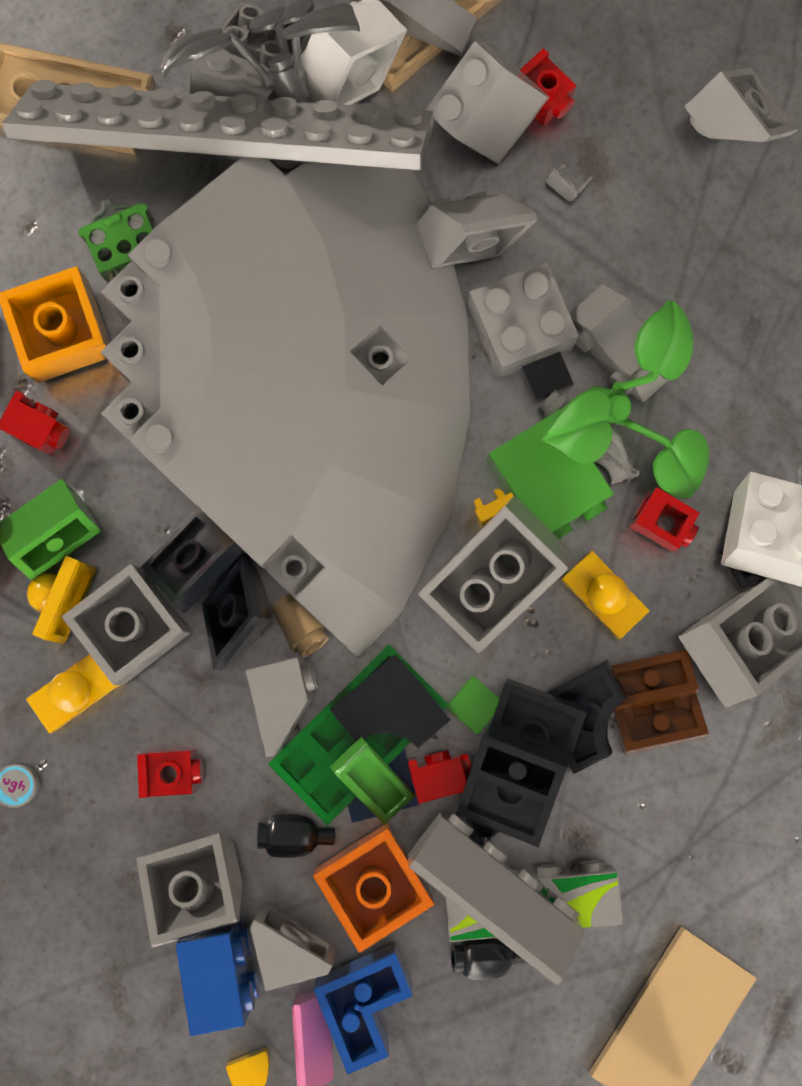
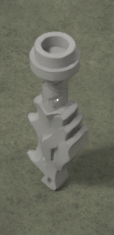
(614, 459)

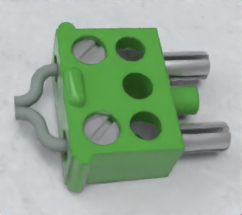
(115, 234)

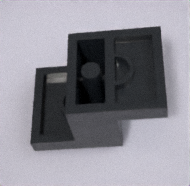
(522, 762)

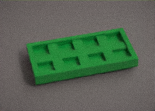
(308, 756)

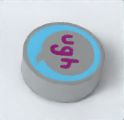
(18, 785)

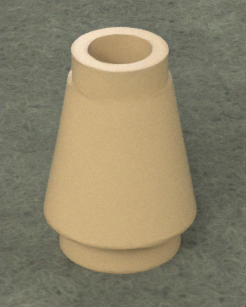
(299, 626)

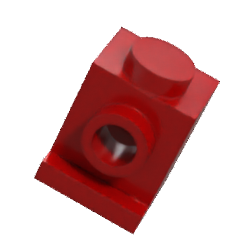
(561, 87)
(34, 424)
(681, 516)
(150, 772)
(440, 775)

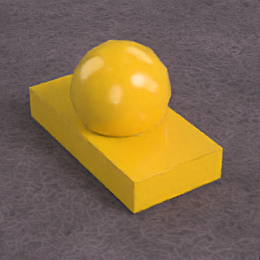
(56, 595)
(605, 595)
(70, 694)

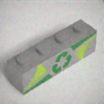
(589, 889)

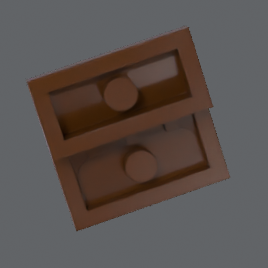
(660, 703)

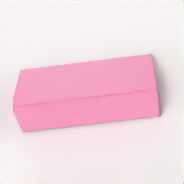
(311, 1042)

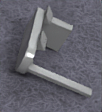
(564, 188)

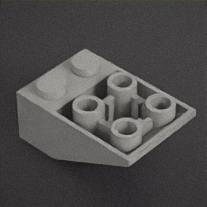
(228, 71)

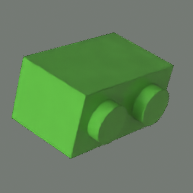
(46, 529)

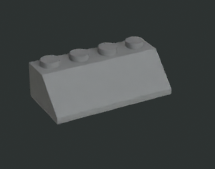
(497, 896)

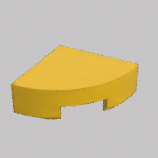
(250, 1068)

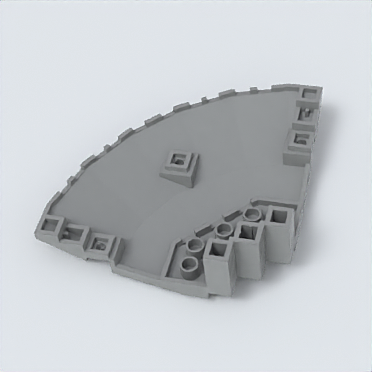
(262, 387)

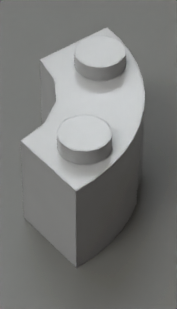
(608, 331)

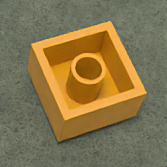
(55, 324)

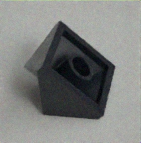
(235, 612)

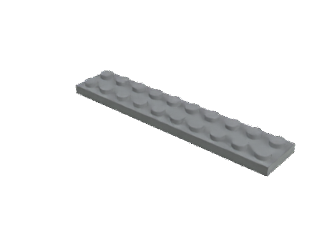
(222, 125)

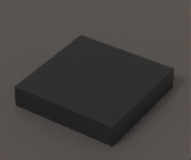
(191, 559)

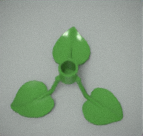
(584, 427)

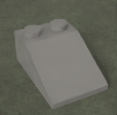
(748, 640)

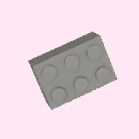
(497, 574)

